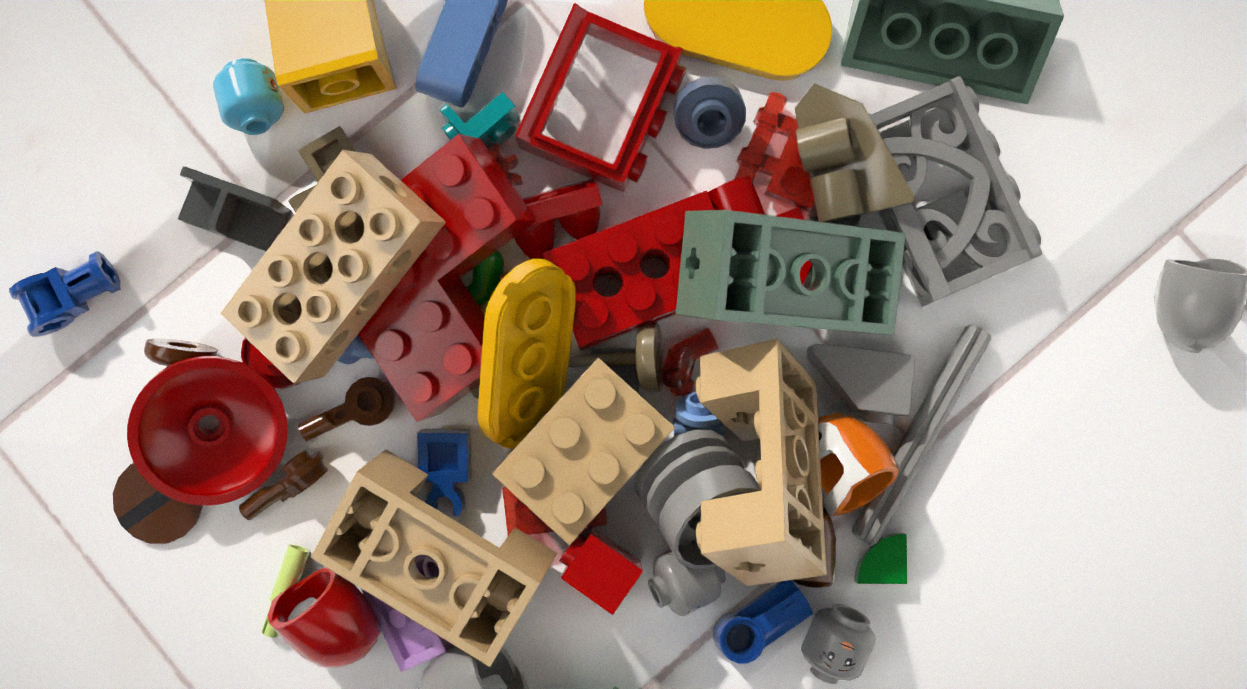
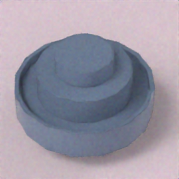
(709, 112)

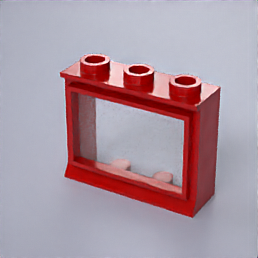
(600, 99)

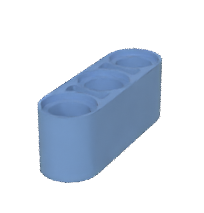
(458, 49)

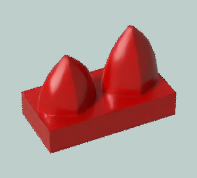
(574, 206)

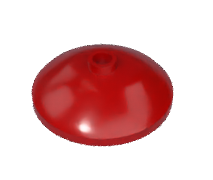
(198, 462)

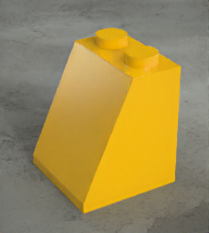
(328, 51)

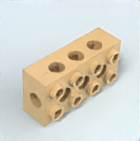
(332, 266)

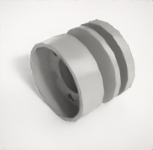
(679, 477)

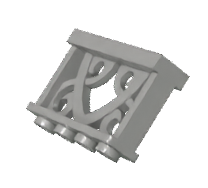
(988, 182)

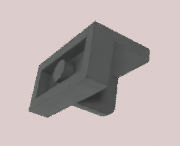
(232, 210)

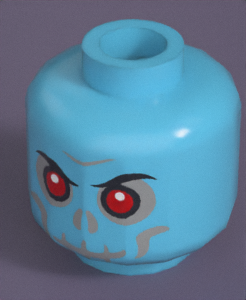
(248, 96)

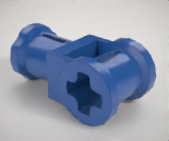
(60, 295)

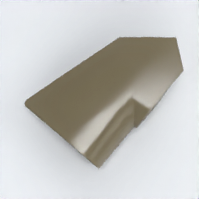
(846, 157)

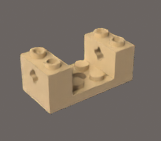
(777, 530)
(478, 586)

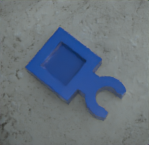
(446, 460)

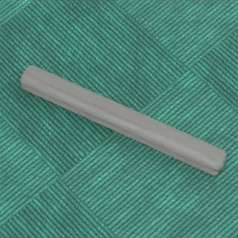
(924, 431)

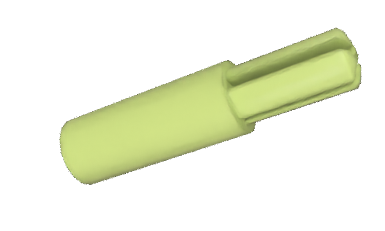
(289, 574)

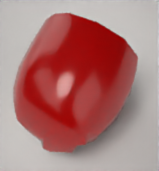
(334, 628)

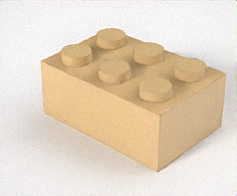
(583, 451)

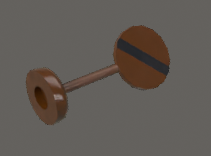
(138, 505)

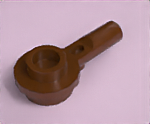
(366, 402)
(300, 474)

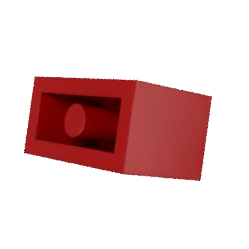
(600, 569)

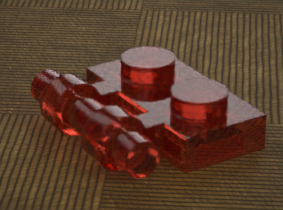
(788, 178)

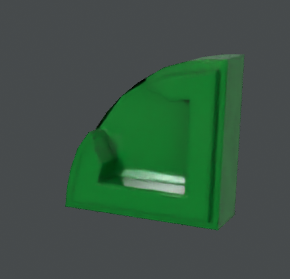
(884, 562)

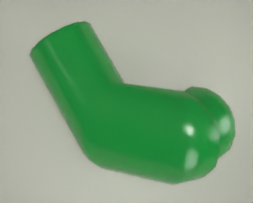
(486, 278)

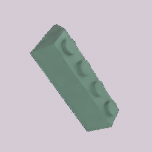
(988, 43)

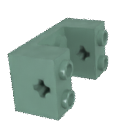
(751, 264)

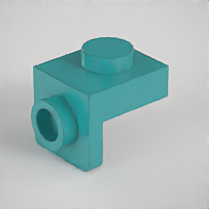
(491, 124)

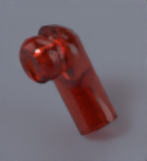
(681, 361)

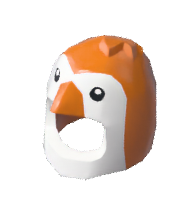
(853, 463)

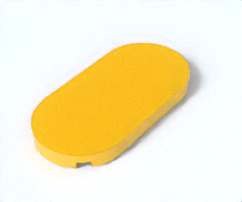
(750, 36)
(525, 350)

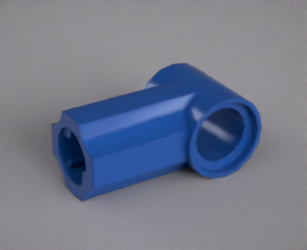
(767, 619)

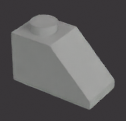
(867, 379)

